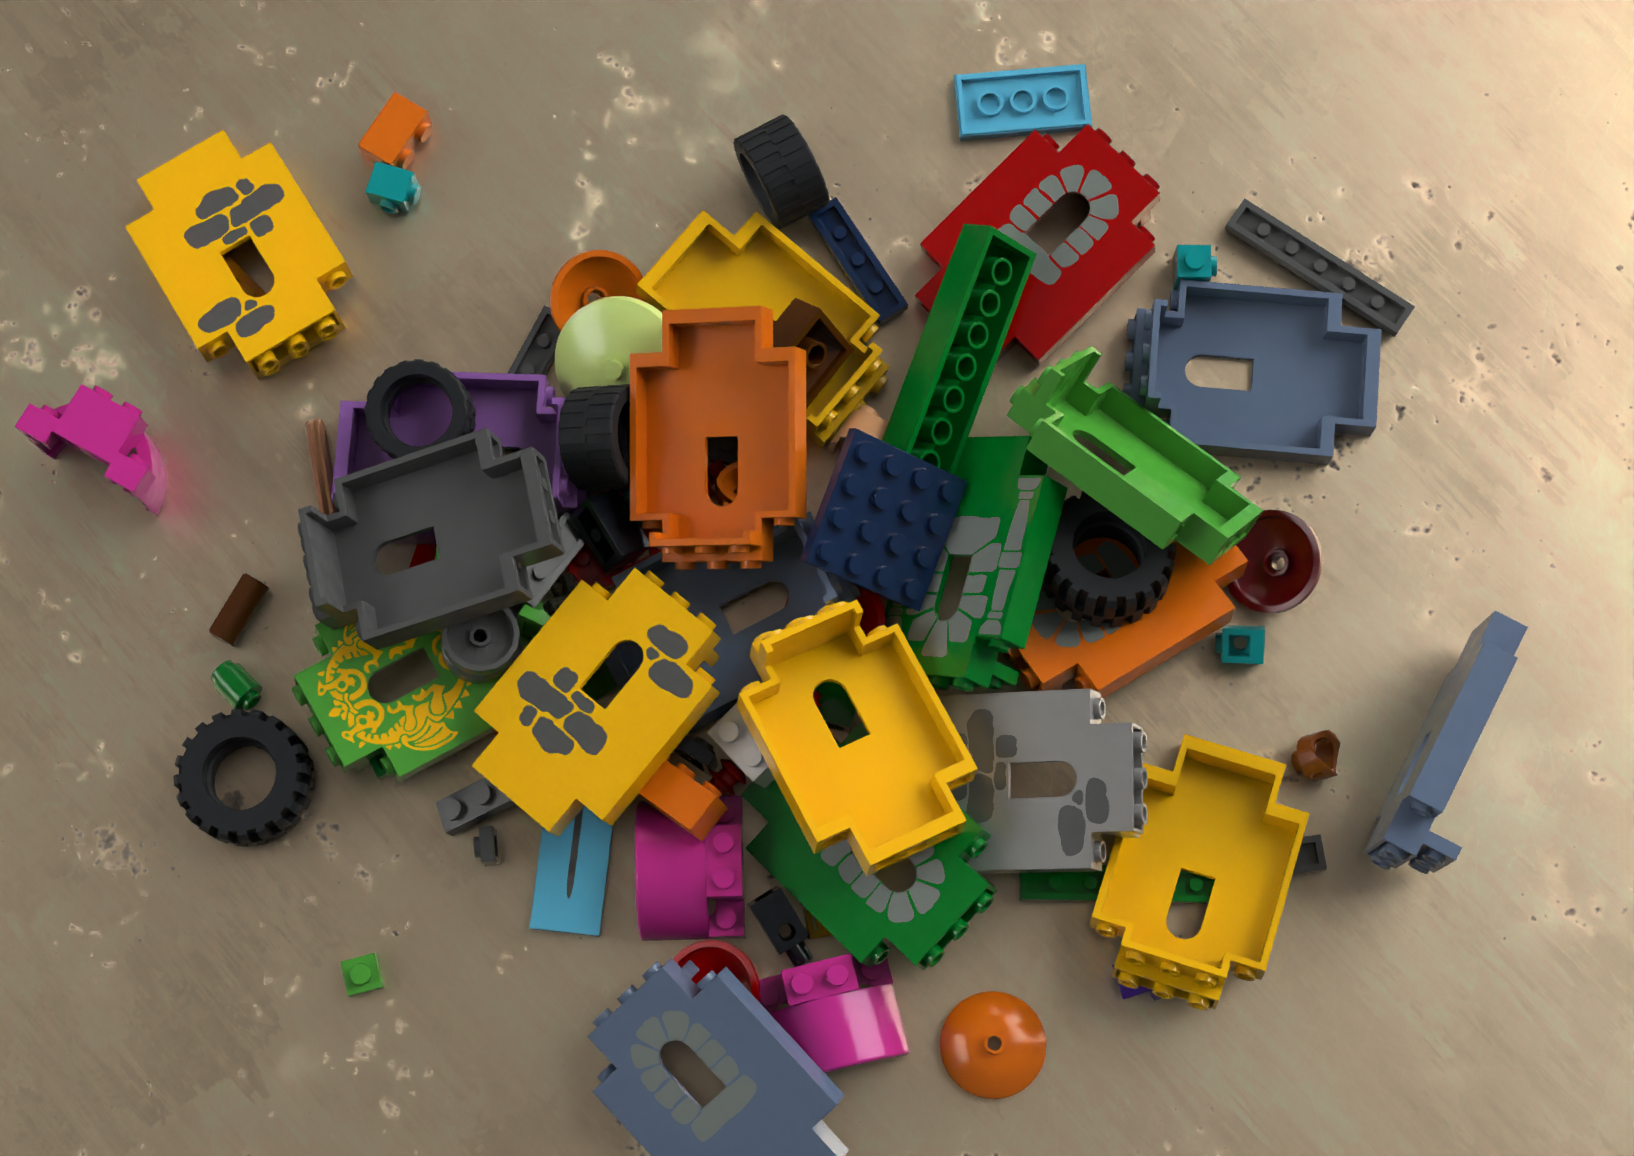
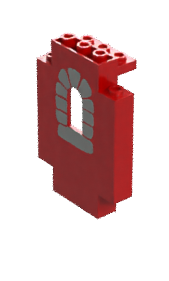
(1089, 263)

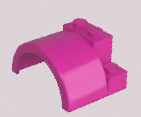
(106, 434)
(682, 873)
(834, 1017)

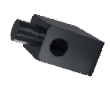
(771, 912)

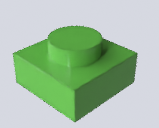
(531, 621)
(362, 974)

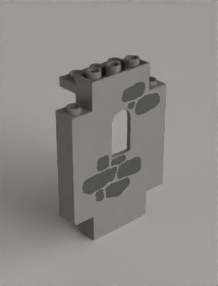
(1042, 728)

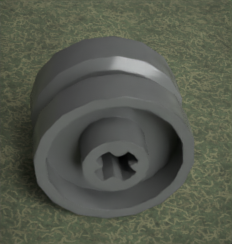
(481, 660)

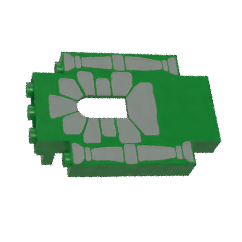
(1009, 532)

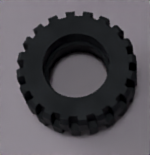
(1096, 596)
(212, 746)

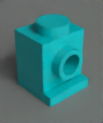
(1251, 654)

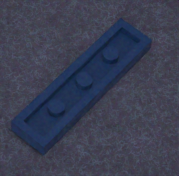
(858, 261)

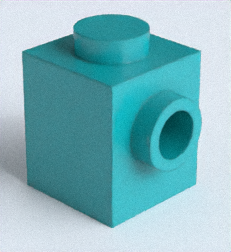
(392, 188)
(1193, 263)

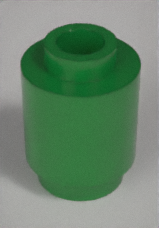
(236, 685)

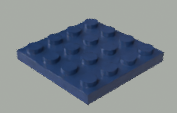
(883, 520)

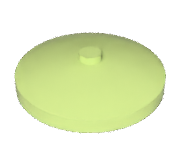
(599, 341)

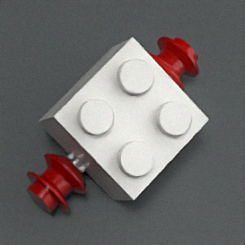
(737, 742)

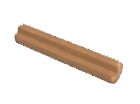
(321, 465)

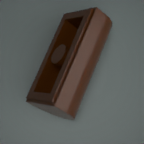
(238, 610)

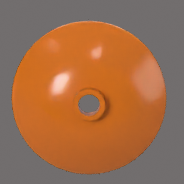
(587, 273)
(966, 1048)

